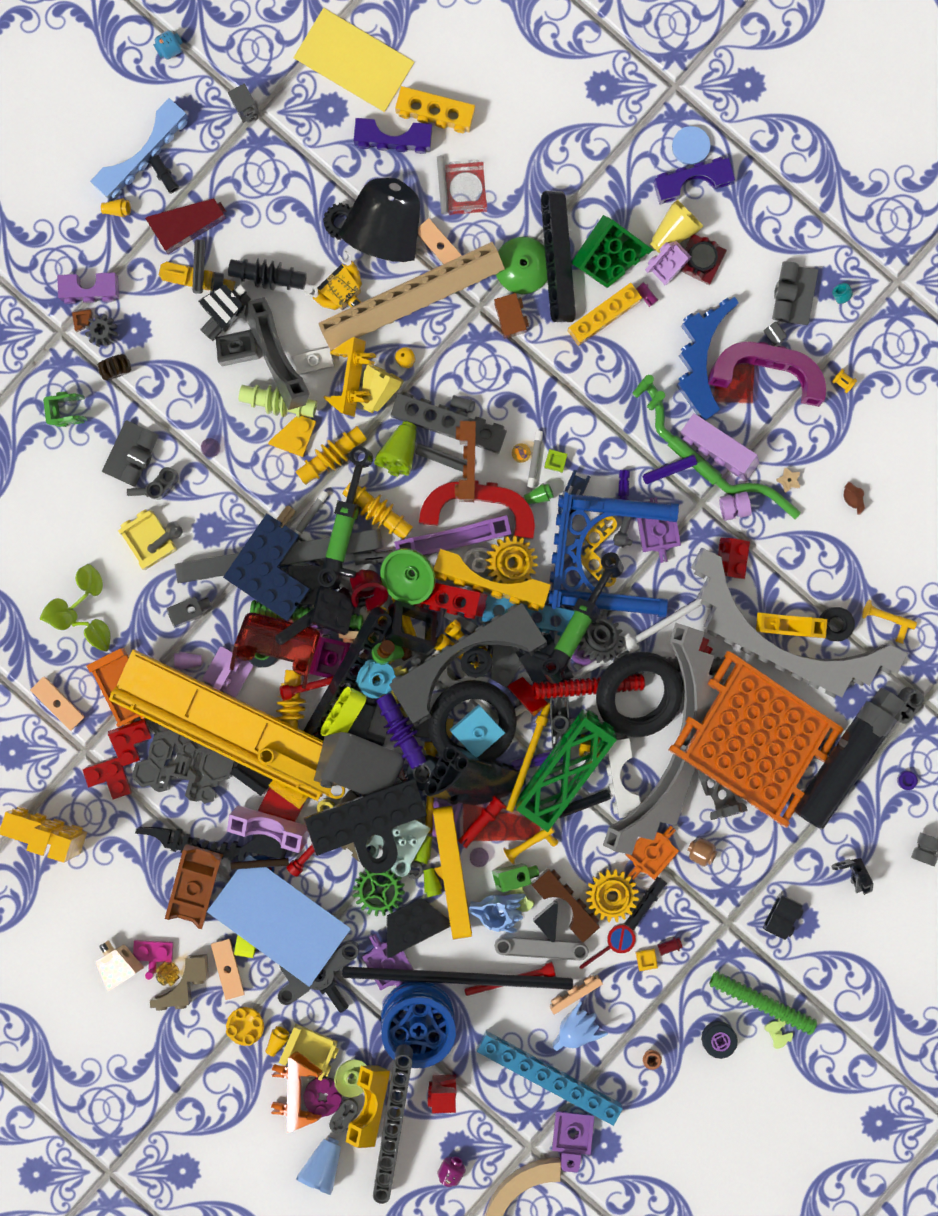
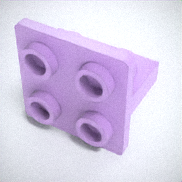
(223, 678)

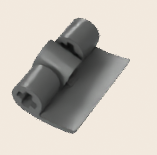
(794, 293)
(130, 453)

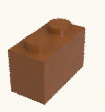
(510, 315)

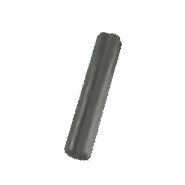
(198, 267)
(440, 457)

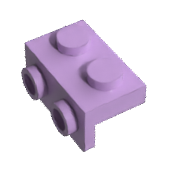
(668, 262)

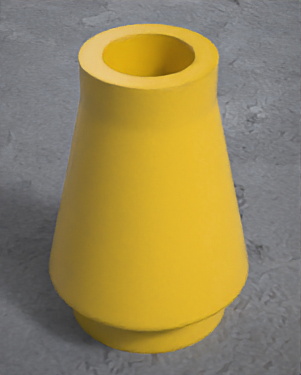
(116, 207)
(277, 1039)

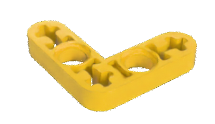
(590, 554)

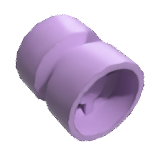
(734, 506)

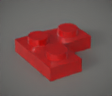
(126, 737)
(109, 772)

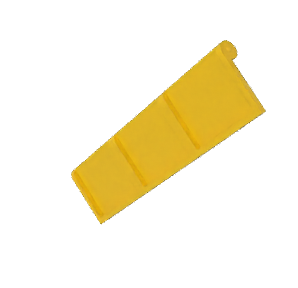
(213, 718)

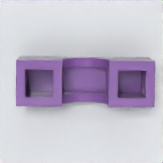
(105, 288)

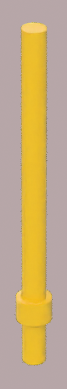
(541, 722)

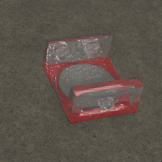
(466, 187)

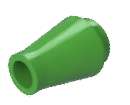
(540, 494)

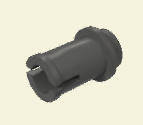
(462, 403)

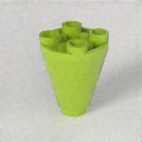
(398, 450)

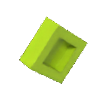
(555, 461)

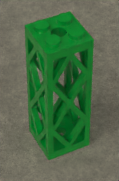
(583, 723)

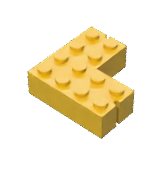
(39, 832)

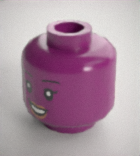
(451, 1171)

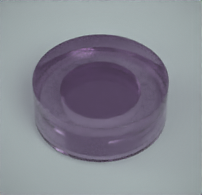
(210, 447)
(479, 857)

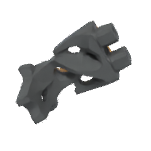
(723, 807)

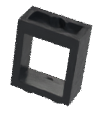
(408, 641)

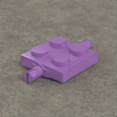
(658, 535)
(377, 959)

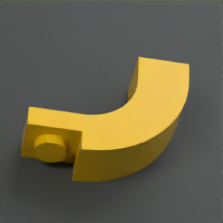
(791, 625)

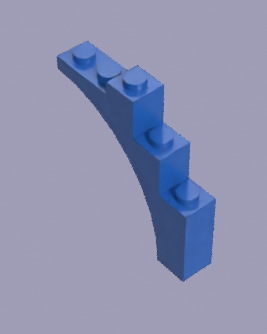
(700, 331)

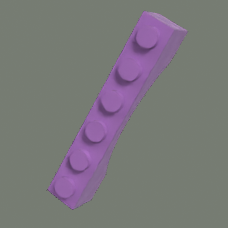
(458, 537)

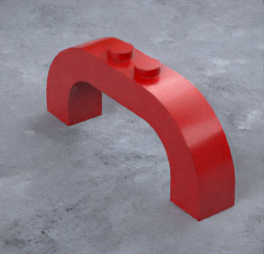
(486, 493)

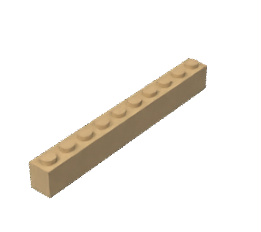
(412, 295)

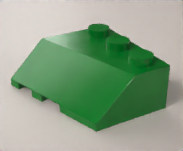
(609, 252)

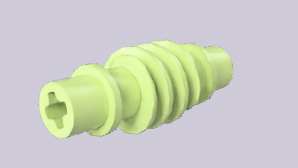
(273, 401)

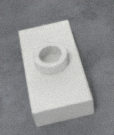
(313, 361)

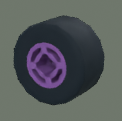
(716, 1033)

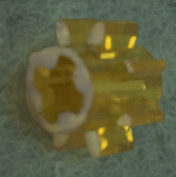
(167, 973)

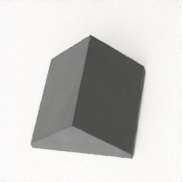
(236, 348)

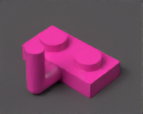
(153, 952)

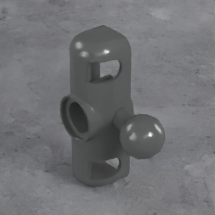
(559, 711)

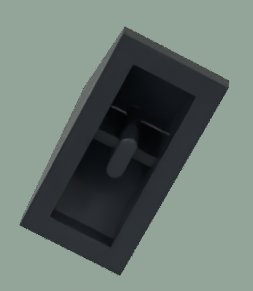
(547, 920)

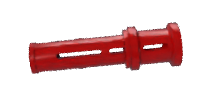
(488, 814)

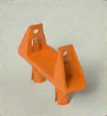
(297, 1067)

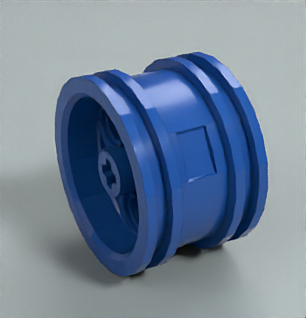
(418, 1022)

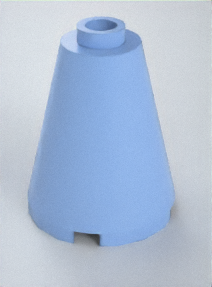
(321, 1167)

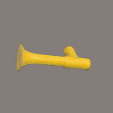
(870, 610)
(514, 852)

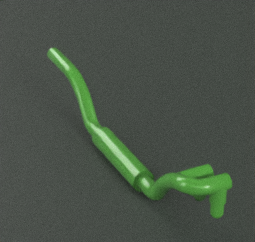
(703, 467)

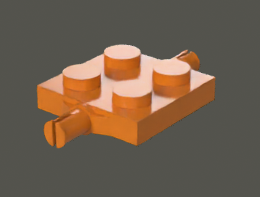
(652, 855)

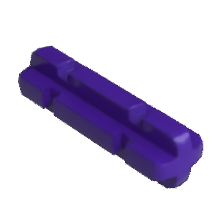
(623, 490)

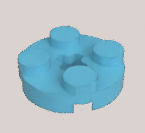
(366, 675)

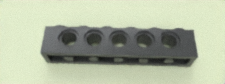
(400, 412)

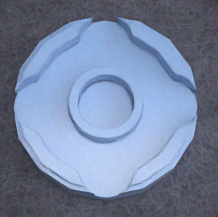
(691, 145)

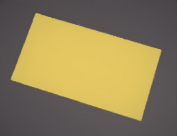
(353, 59)

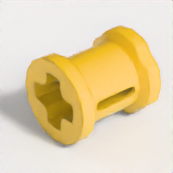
(851, 382)

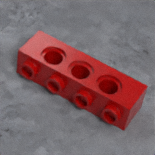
(474, 601)

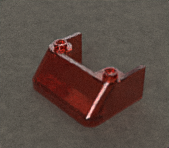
(258, 636)

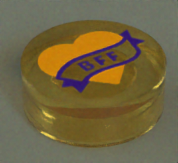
(521, 453)

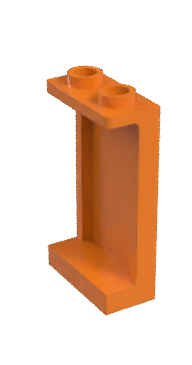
(107, 674)

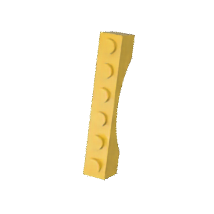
(529, 593)

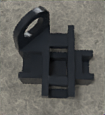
(859, 874)

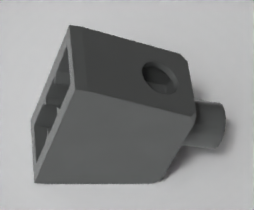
(179, 615)

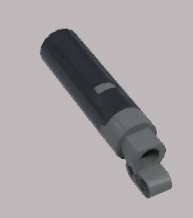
(855, 752)

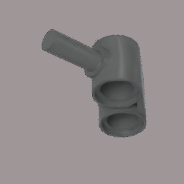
(159, 481)

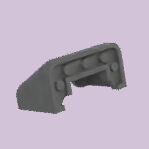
(357, 764)

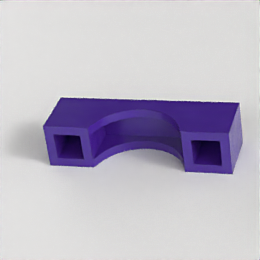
(416, 138)
(717, 174)

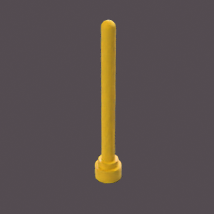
(430, 750)

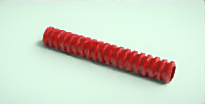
(583, 686)

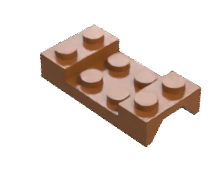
(466, 435)
(194, 885)

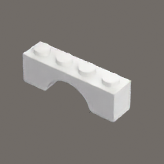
(625, 800)

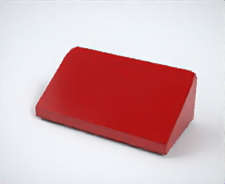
(523, 692)

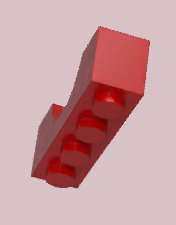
(442, 1094)

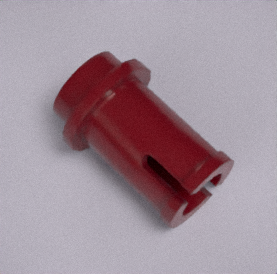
(670, 946)

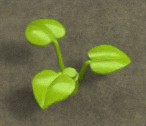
(61, 617)

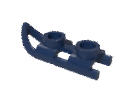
(578, 484)

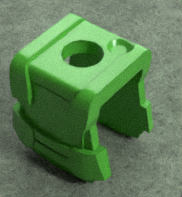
(52, 409)

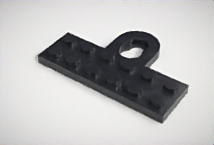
(366, 817)

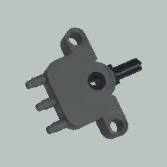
(323, 983)

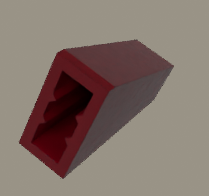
(185, 223)

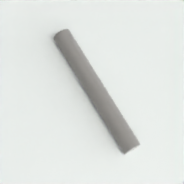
(442, 185)

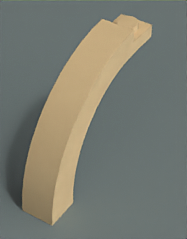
(527, 1176)

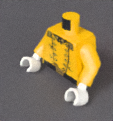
(340, 287)

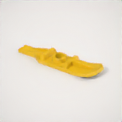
(184, 276)

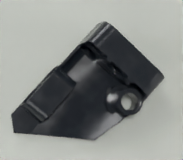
(468, 780)

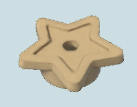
(784, 480)

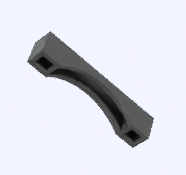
(286, 378)

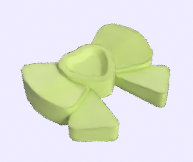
(526, 903)
(778, 1039)

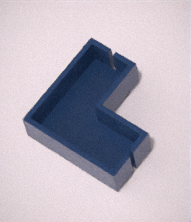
(258, 570)

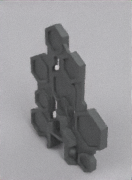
(154, 773)

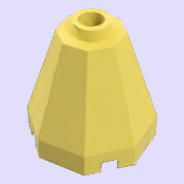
(381, 387)

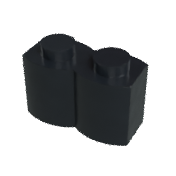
(782, 917)

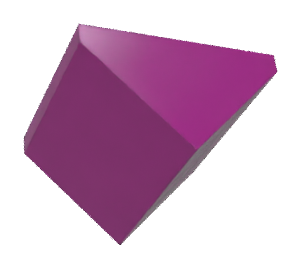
(328, 657)

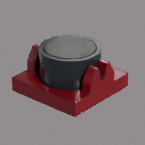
(705, 257)

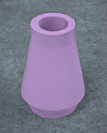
(186, 660)

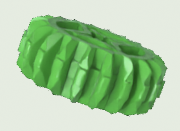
(374, 881)

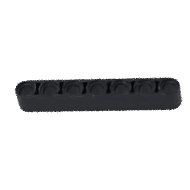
(558, 256)

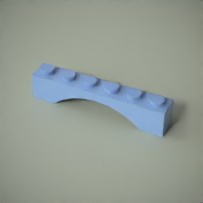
(112, 179)

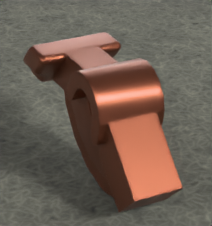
(854, 497)

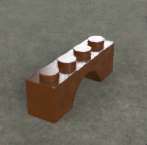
(582, 922)

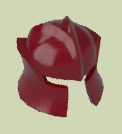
(367, 584)

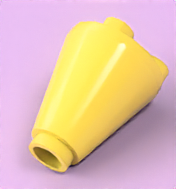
(676, 226)

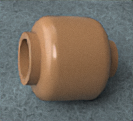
(702, 852)

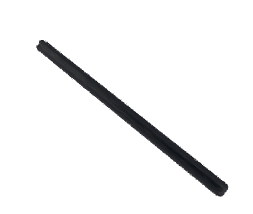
(457, 978)

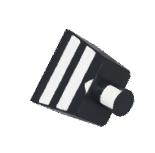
(224, 305)

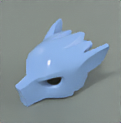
(499, 911)
(577, 1029)

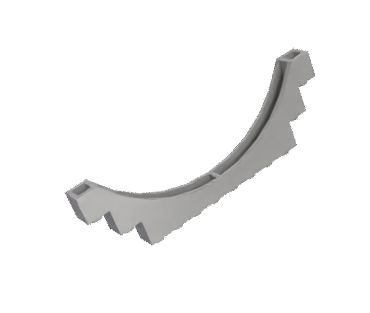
(829, 674)
(668, 796)

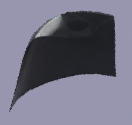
(381, 225)

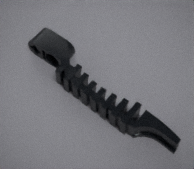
(259, 844)

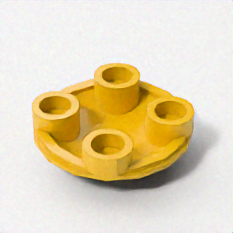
(244, 1026)

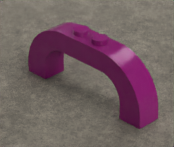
(772, 357)

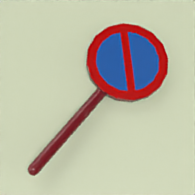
(620, 940)

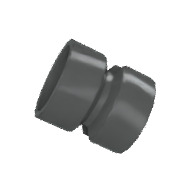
(927, 849)

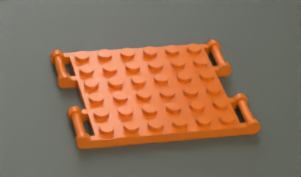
(757, 739)

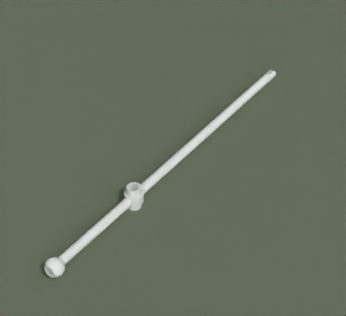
(630, 643)

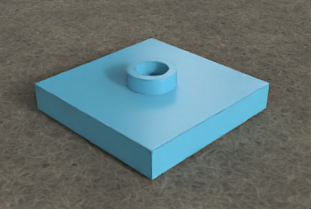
(477, 731)

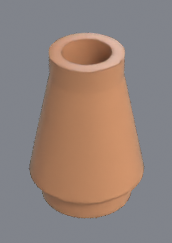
(652, 1063)

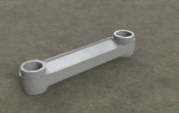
(541, 948)

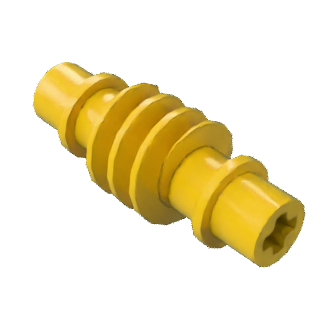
(330, 455)
(380, 512)
(291, 707)

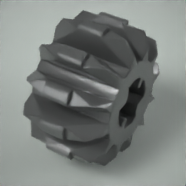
(94, 329)

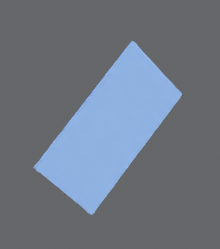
(279, 921)

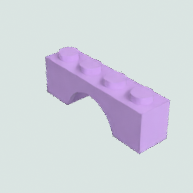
(247, 822)

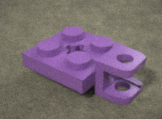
(571, 1147)

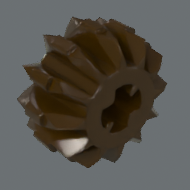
(114, 367)

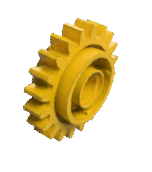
(501, 555)
(615, 907)

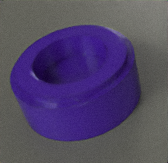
(907, 780)

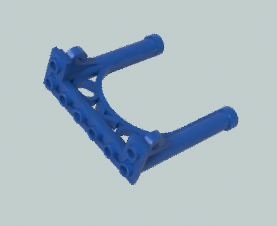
(608, 508)

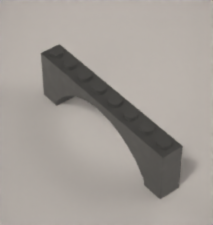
(511, 629)

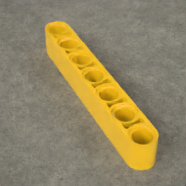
(452, 872)

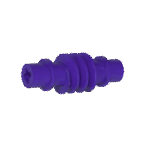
(401, 731)

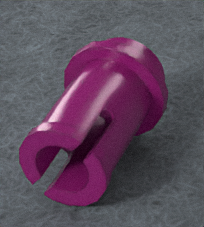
(646, 294)

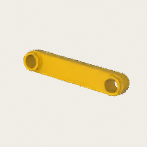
(296, 771)

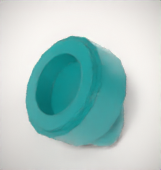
(842, 293)

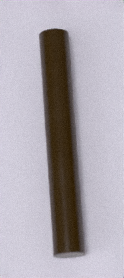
(259, 863)

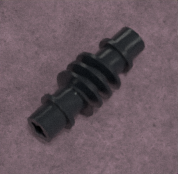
(267, 274)

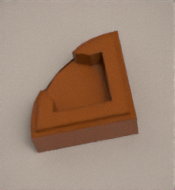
(81, 319)

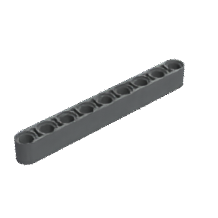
(389, 1150)

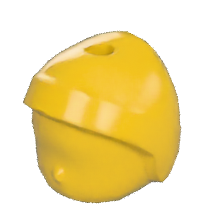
(405, 357)

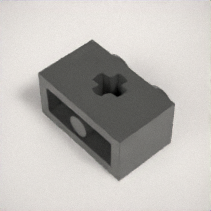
(244, 103)

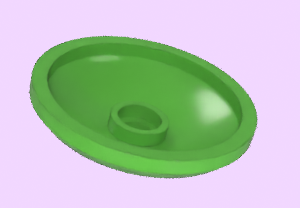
(522, 278)
(401, 582)

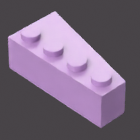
(720, 447)

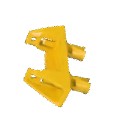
(354, 350)

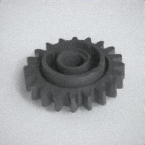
(608, 643)

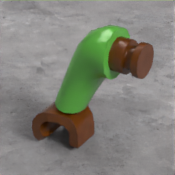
(387, 652)

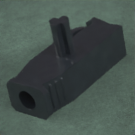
(363, 721)

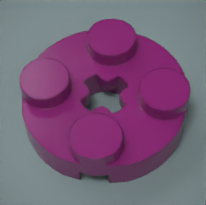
(322, 1107)

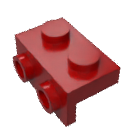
(734, 556)

